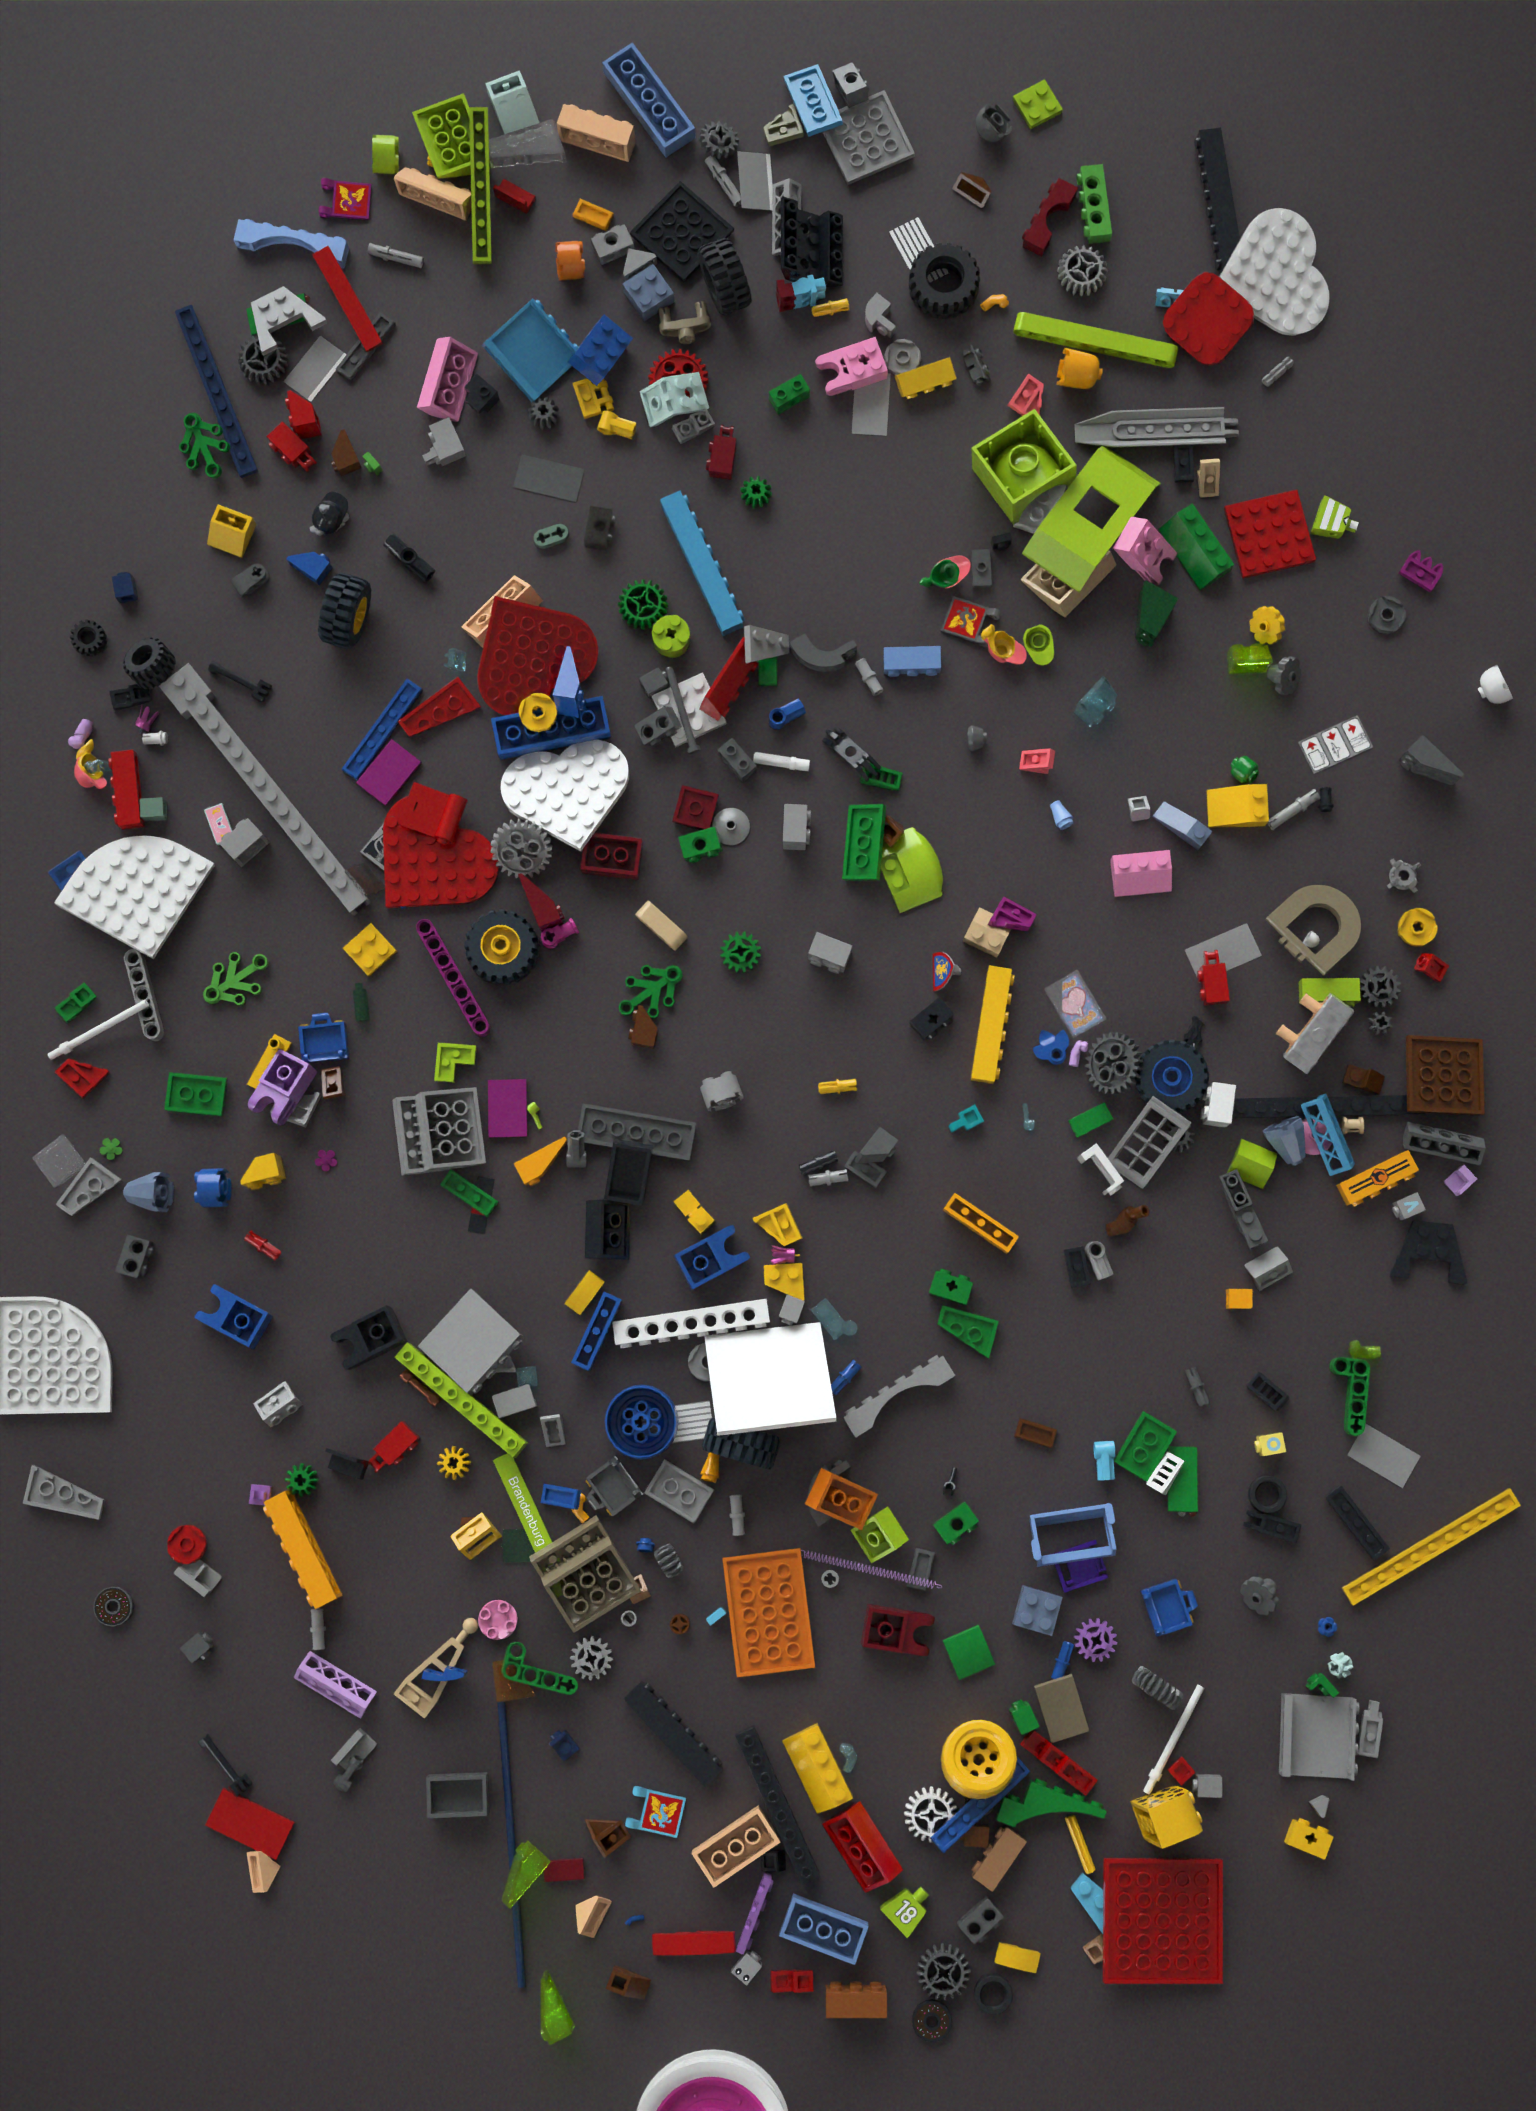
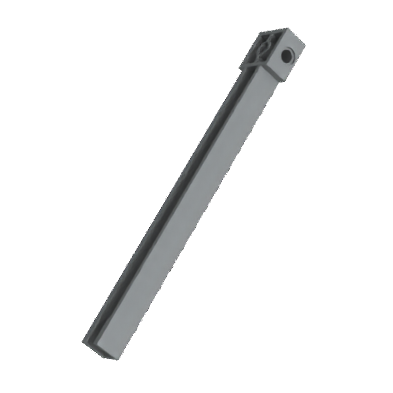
(193, 699)

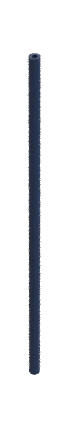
(511, 1838)

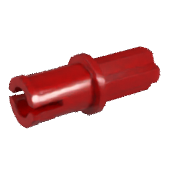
(262, 1245)

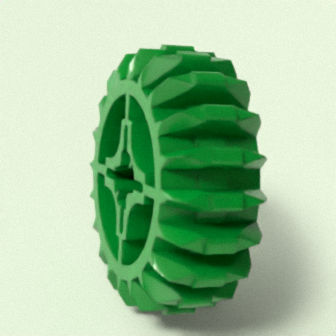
(635, 601)

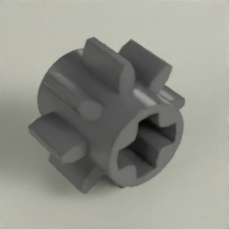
(1375, 1025)

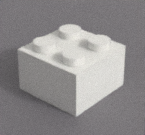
(1218, 1104)

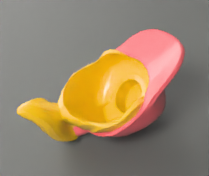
(1003, 647)
(84, 777)

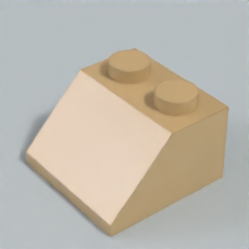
(986, 937)

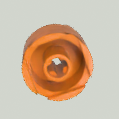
(569, 260)

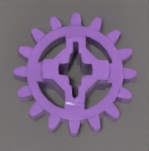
(1102, 1644)

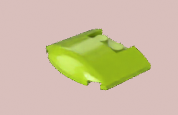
(911, 871)

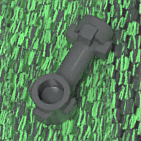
(342, 1781)

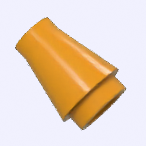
(710, 1470)

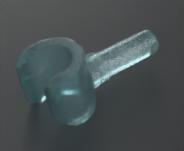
(1028, 1124)

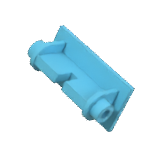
(1166, 297)

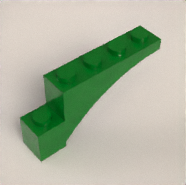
(1042, 1800)

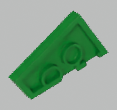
(970, 1328)

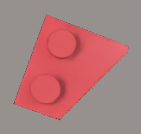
(1027, 396)

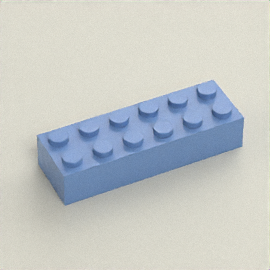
(649, 100)

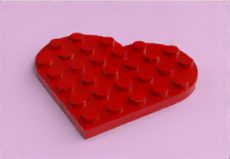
(527, 650)
(431, 873)

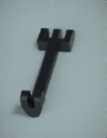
(257, 688)
(237, 1781)

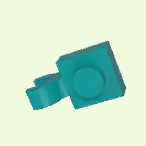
(968, 1118)

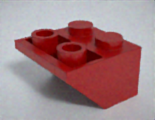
(303, 416)

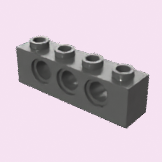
(1443, 1143)

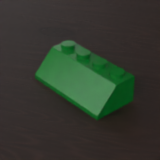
(1196, 547)

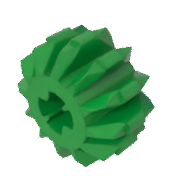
(764, 492)
(305, 1474)

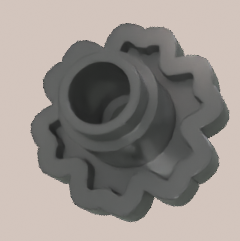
(1285, 675)
(1260, 1594)

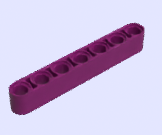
(446, 971)

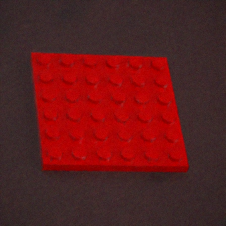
(1162, 1921)

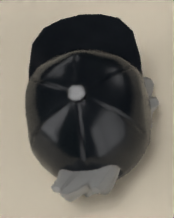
(330, 514)

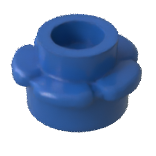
(645, 1545)
(1322, 1626)

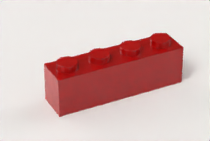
(126, 789)

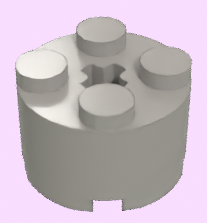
(721, 1091)

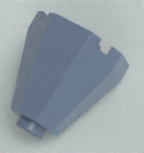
(1288, 1139)
(150, 1192)

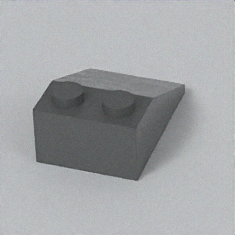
(1430, 762)

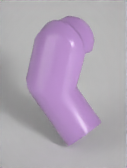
(1075, 1053)

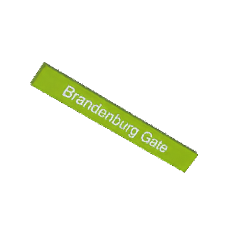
(525, 1507)

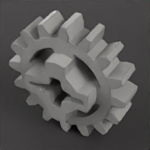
(599, 1654)

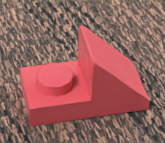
(1037, 760)

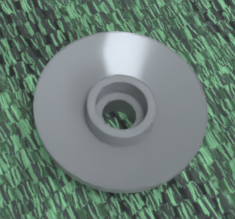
(733, 835)

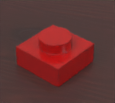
(1181, 1770)

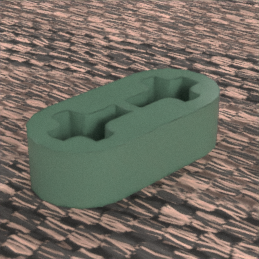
(549, 532)

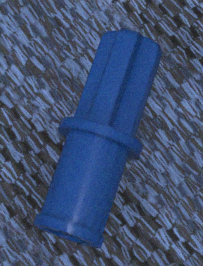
(845, 1377)
(1062, 1660)

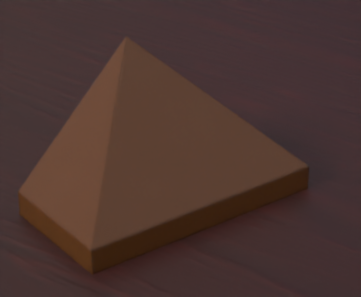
(973, 188)
(892, 831)

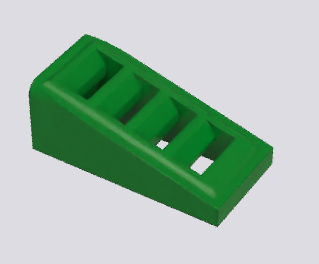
(879, 783)

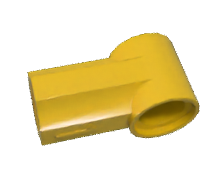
(612, 424)

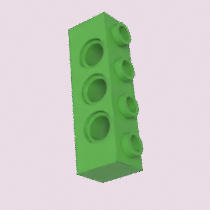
(1094, 176)

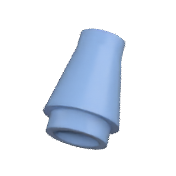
(1062, 817)

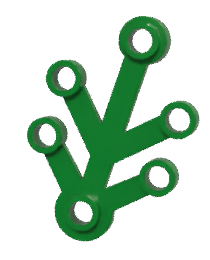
(201, 443)
(653, 989)

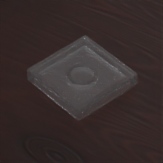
(59, 1161)

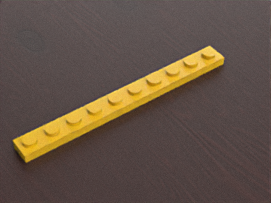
(1431, 1546)

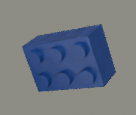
(600, 350)

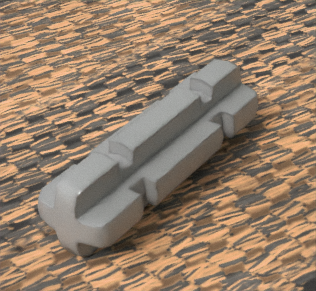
(1278, 371)

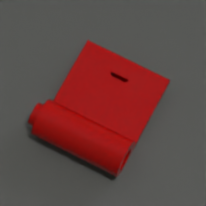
(435, 813)

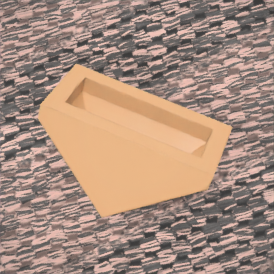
(261, 1870)
(591, 1914)

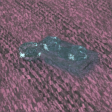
(832, 1320)

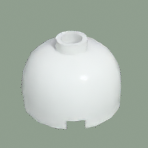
(1494, 686)

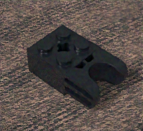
(365, 1338)

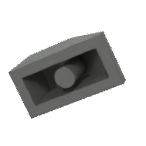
(877, 1147)

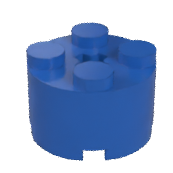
(212, 1187)

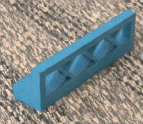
(1334, 1131)

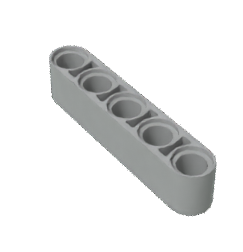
(139, 987)

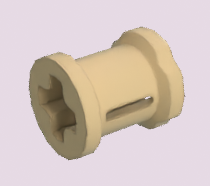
(1352, 1125)

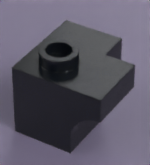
(481, 395)

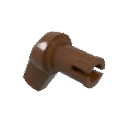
(1126, 1220)

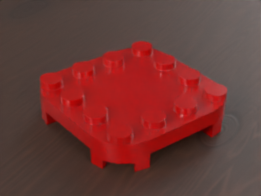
(1208, 319)

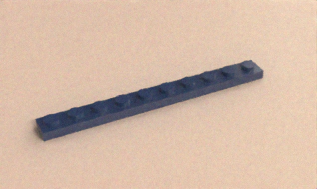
(216, 391)

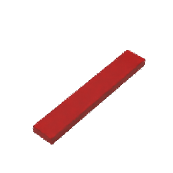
(347, 298)

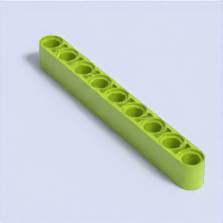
(1095, 340)

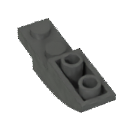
(1242, 1209)

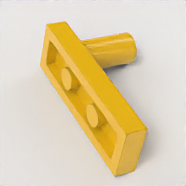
(274, 1044)

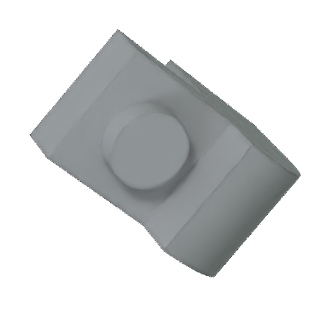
(875, 316)

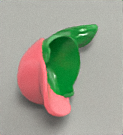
(948, 572)

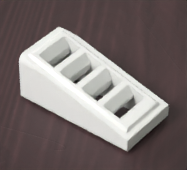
(1171, 1476)

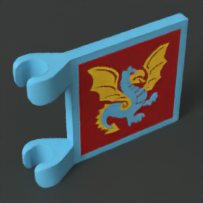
(660, 1812)

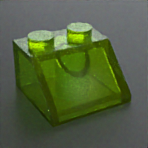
(1248, 659)

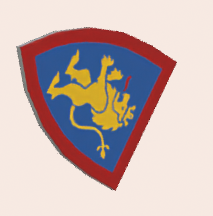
(943, 970)

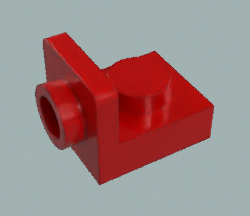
(1431, 966)

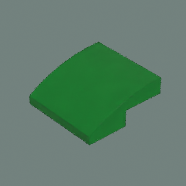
(968, 1652)

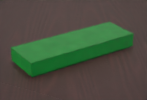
(469, 1193)

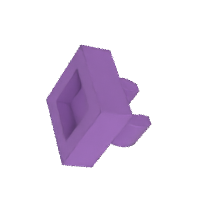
(259, 1494)

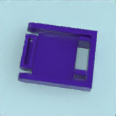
(1081, 1572)

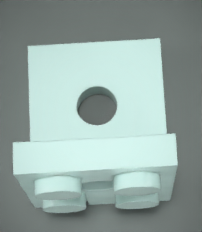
(672, 399)

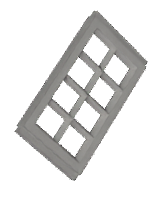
(1167, 1113)

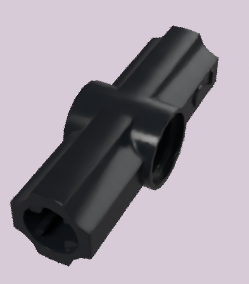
(402, 550)

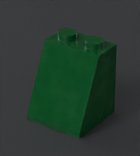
(1153, 612)

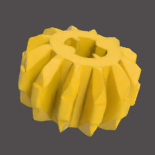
(460, 1465)

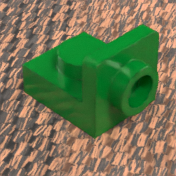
(1325, 1686)

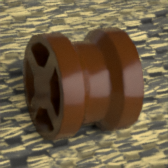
(677, 1625)

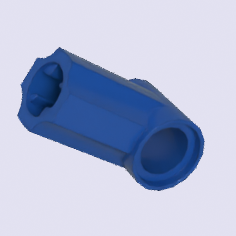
(787, 712)

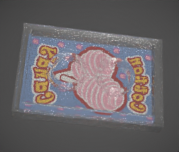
(1075, 1004)

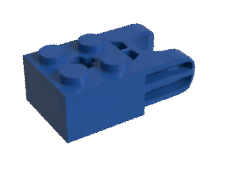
(714, 1255)
(230, 1316)

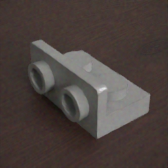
(277, 1404)

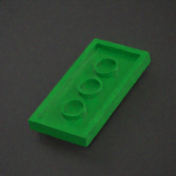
(864, 842)

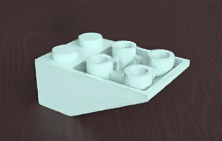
(512, 102)

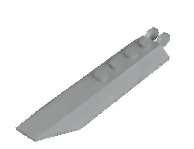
(1156, 427)

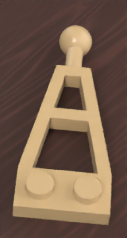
(415, 1696)

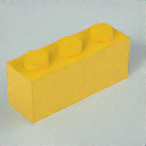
(925, 378)

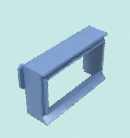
(1070, 1515)

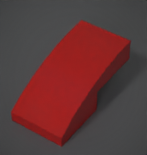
(791, 1980)

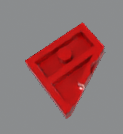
(81, 1076)

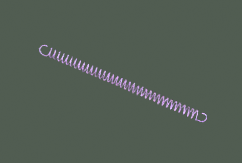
(871, 1570)

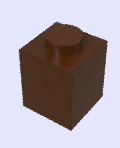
(976, 1836)

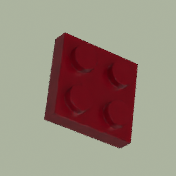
(695, 808)

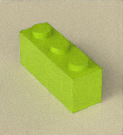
(1343, 988)

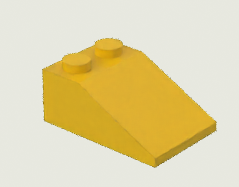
(1238, 806)

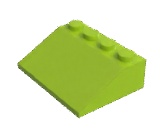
(447, 136)

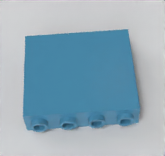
(531, 349)

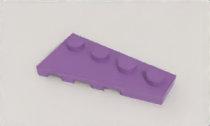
(752, 1920)

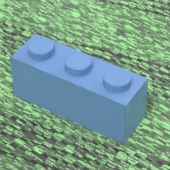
(912, 660)

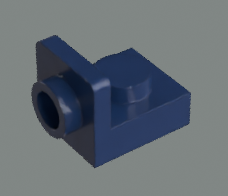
(563, 1744)

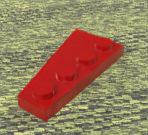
(441, 707)

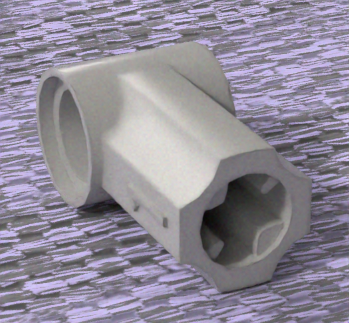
(1099, 1262)

